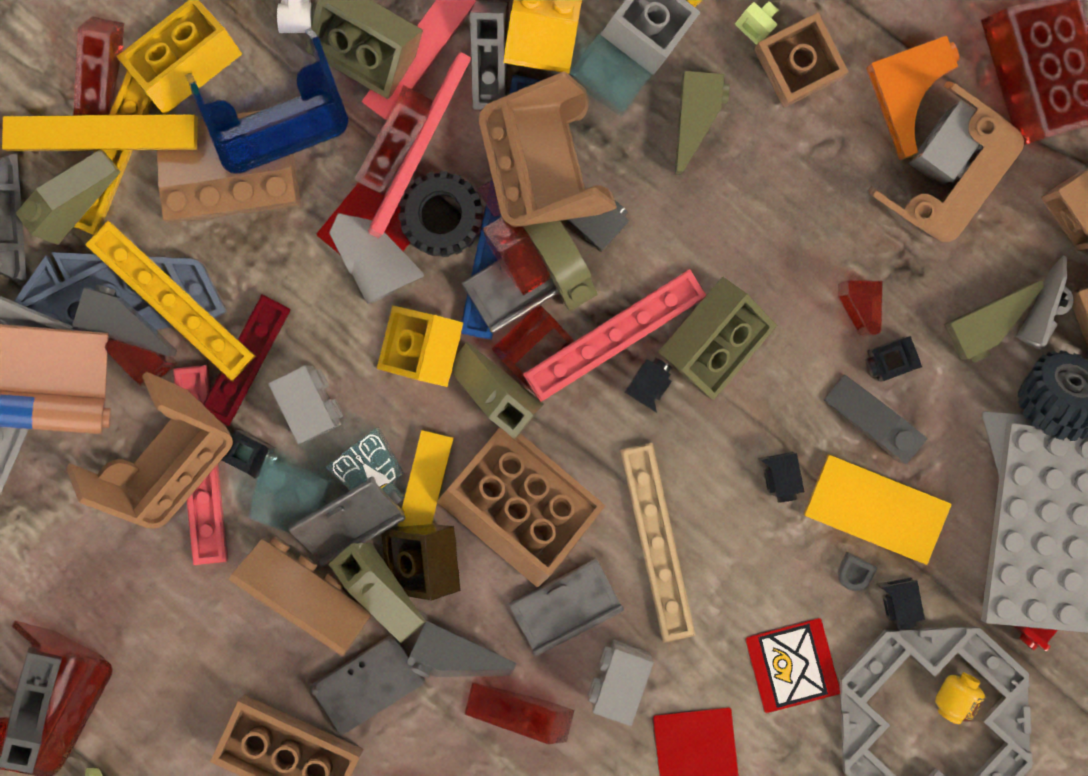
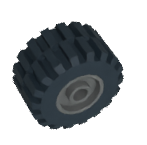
(1057, 395)

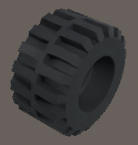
(427, 188)

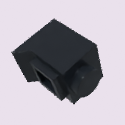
(877, 365)
(650, 382)
(255, 462)
(783, 476)
(902, 602)

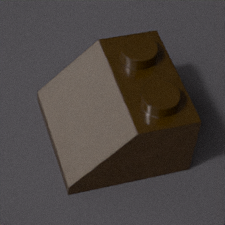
(423, 559)

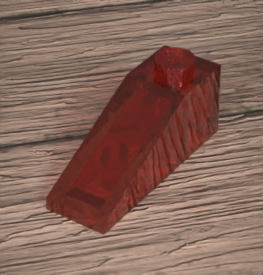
(97, 65)
(394, 139)
(520, 713)

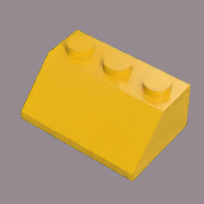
(179, 45)

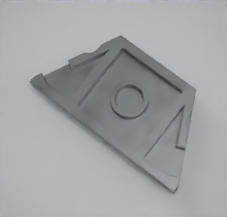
(11, 228)

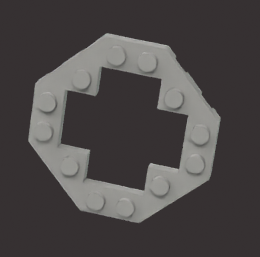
(934, 650)

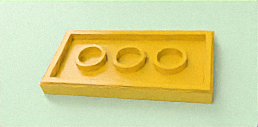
(877, 509)

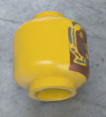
(959, 698)

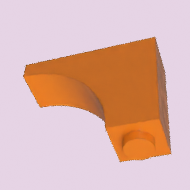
(903, 81)

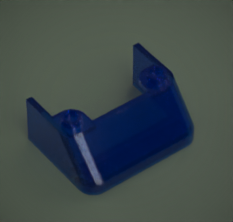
(279, 129)

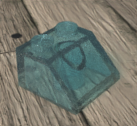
(610, 75)
(287, 493)

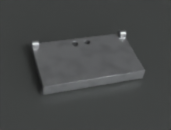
(500, 299)
(362, 516)
(567, 609)
(376, 682)

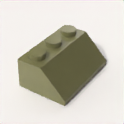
(366, 42)
(718, 338)

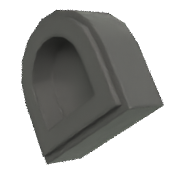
(855, 573)

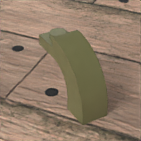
(562, 262)

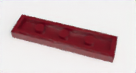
(258, 338)

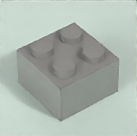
(650, 29)
(947, 147)
(306, 403)
(621, 682)

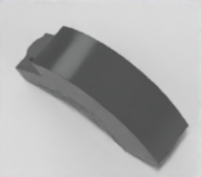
(29, 711)

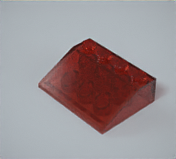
(1042, 66)

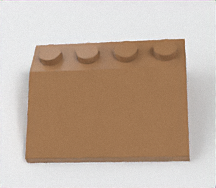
(199, 188)
(521, 505)
(301, 593)

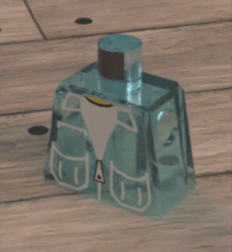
(369, 458)

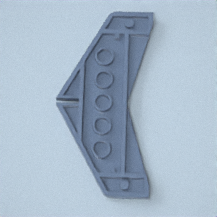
(60, 299)

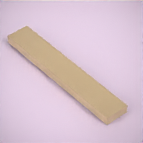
(657, 542)

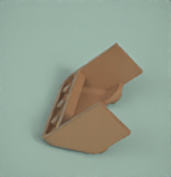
(951, 215)
(167, 469)

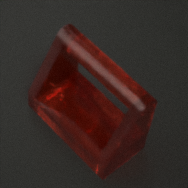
(863, 305)
(526, 336)
(139, 360)

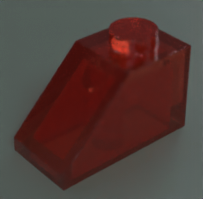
(516, 255)

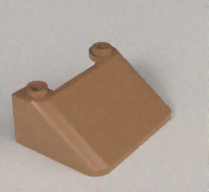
(535, 154)

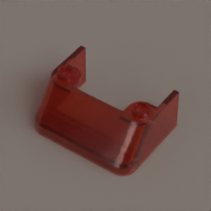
(74, 696)

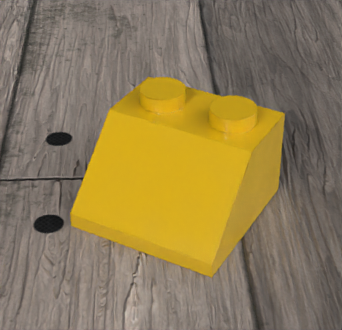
(542, 34)
(420, 346)

